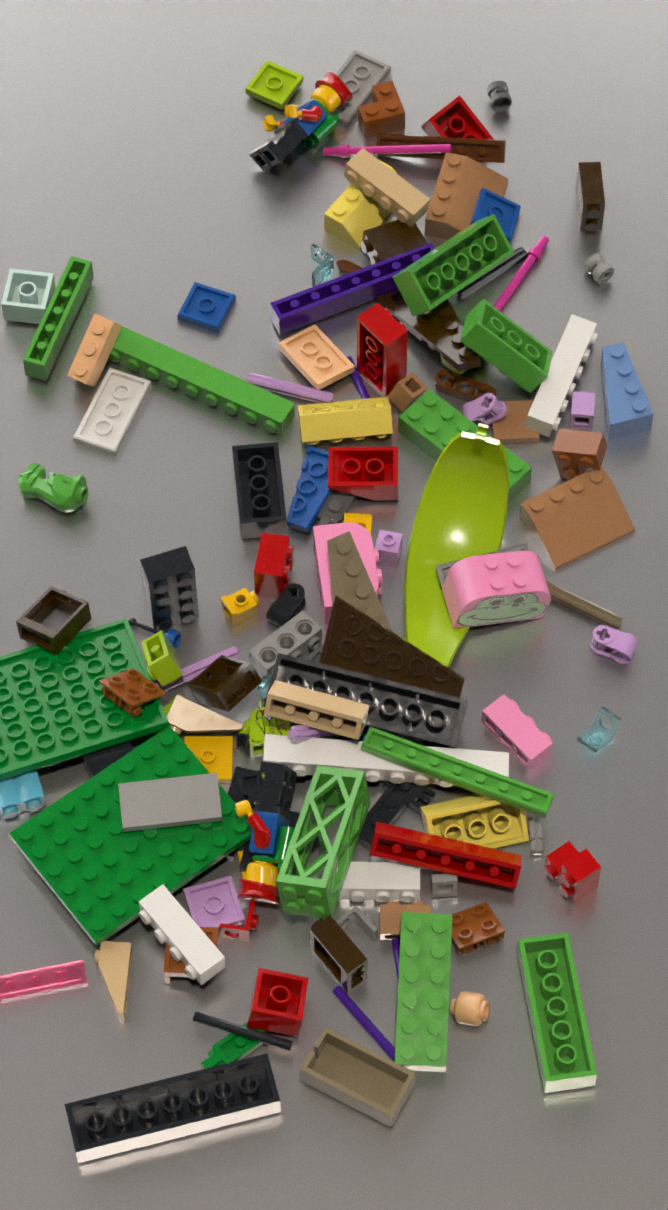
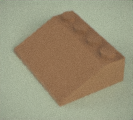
(457, 194)
(576, 517)

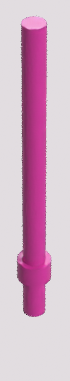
(345, 150)
(532, 256)

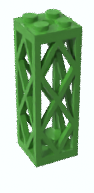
(316, 896)

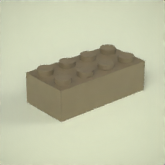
(357, 1076)

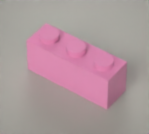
(517, 732)

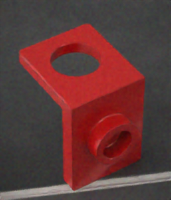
(243, 933)

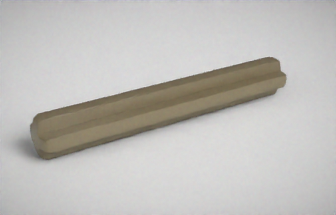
(584, 606)

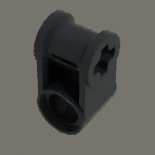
(287, 605)

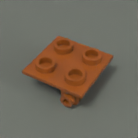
(130, 690)
(475, 926)

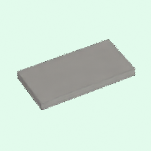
(359, 75)
(170, 802)

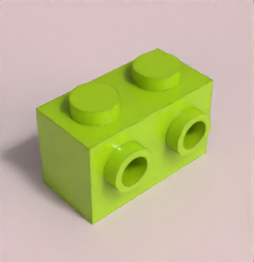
(161, 659)

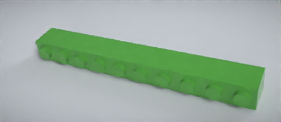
(203, 381)

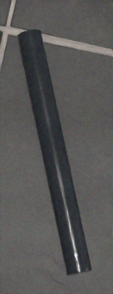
(243, 1031)

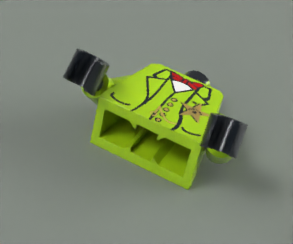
(257, 726)

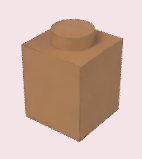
(407, 392)

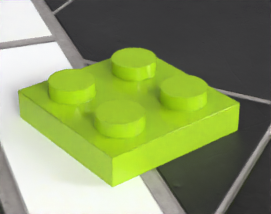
(274, 85)

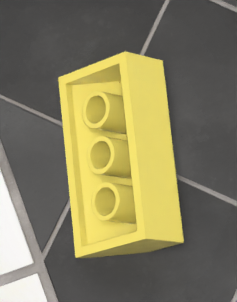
(354, 214)
(345, 420)
(476, 821)

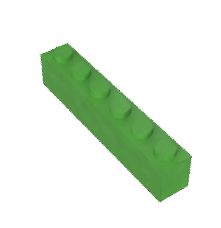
(58, 318)

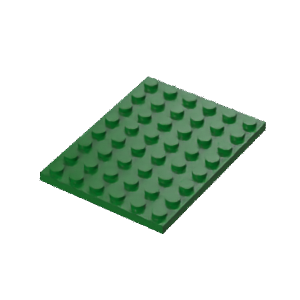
(57, 706)
(106, 871)

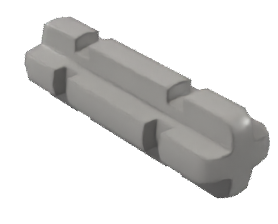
(535, 834)

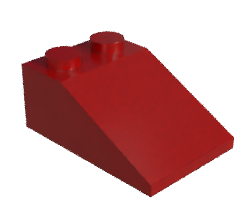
(456, 121)
(364, 471)

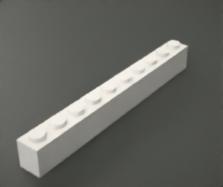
(306, 754)

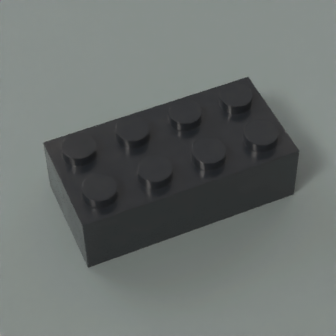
(259, 489)
(169, 588)

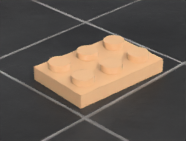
(316, 357)

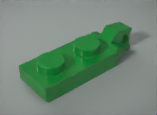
(230, 1049)

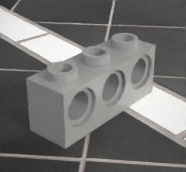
(286, 635)

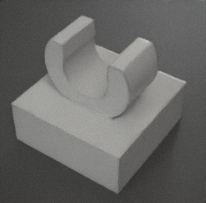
(444, 885)

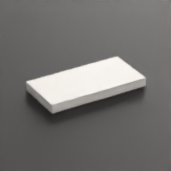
(112, 411)

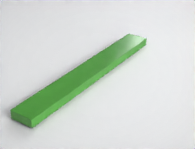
(457, 772)

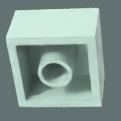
(27, 295)

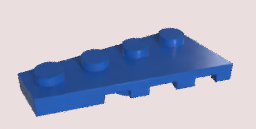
(311, 490)

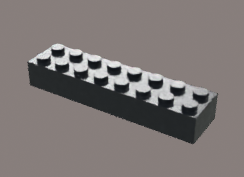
(392, 705)
(173, 1108)

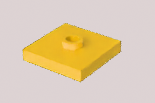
(214, 754)

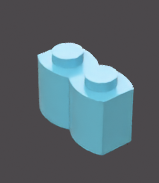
(21, 795)

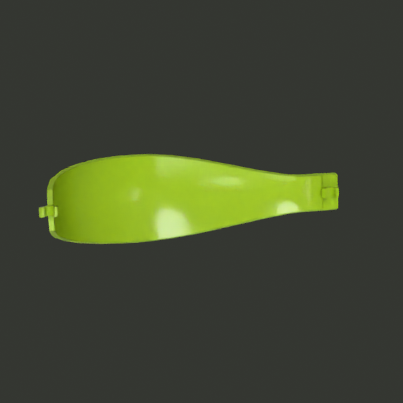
(456, 519)

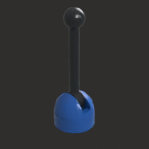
(173, 635)

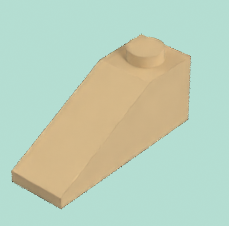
(193, 719)
(115, 969)

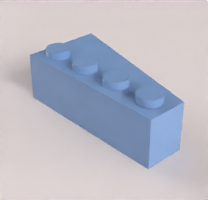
(624, 396)

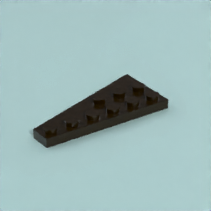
(437, 327)
(370, 648)

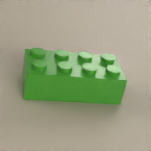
(506, 346)

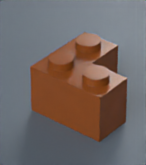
(384, 113)
(578, 451)

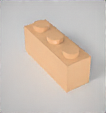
(94, 350)

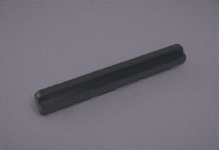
(517, 257)

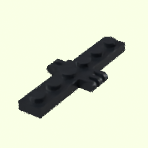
(393, 803)

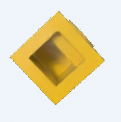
(240, 606)

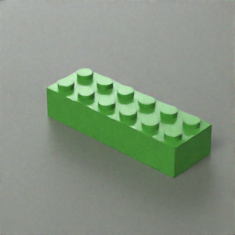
(453, 265)
(434, 422)
(423, 991)
(556, 1013)

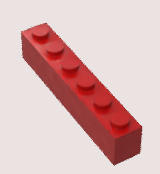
(445, 855)

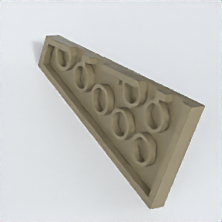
(351, 579)

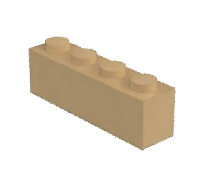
(386, 187)
(316, 709)

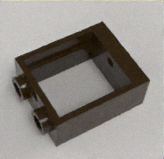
(33, 631)
(227, 685)
(338, 953)

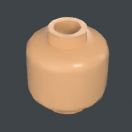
(470, 1008)

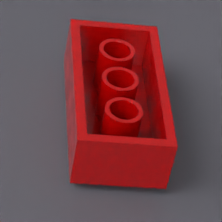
(381, 348)

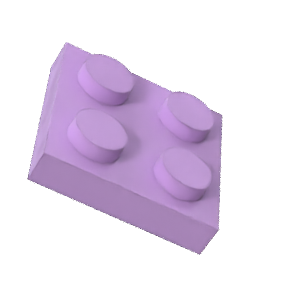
(214, 903)

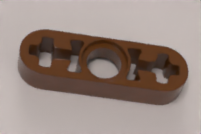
(447, 387)

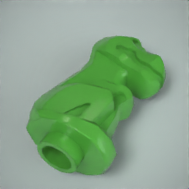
(57, 490)

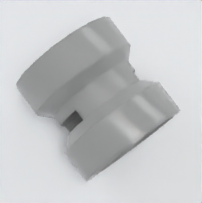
(598, 268)

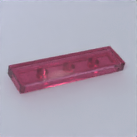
(42, 981)

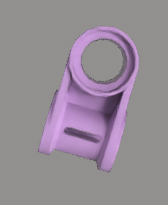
(482, 409)
(614, 645)

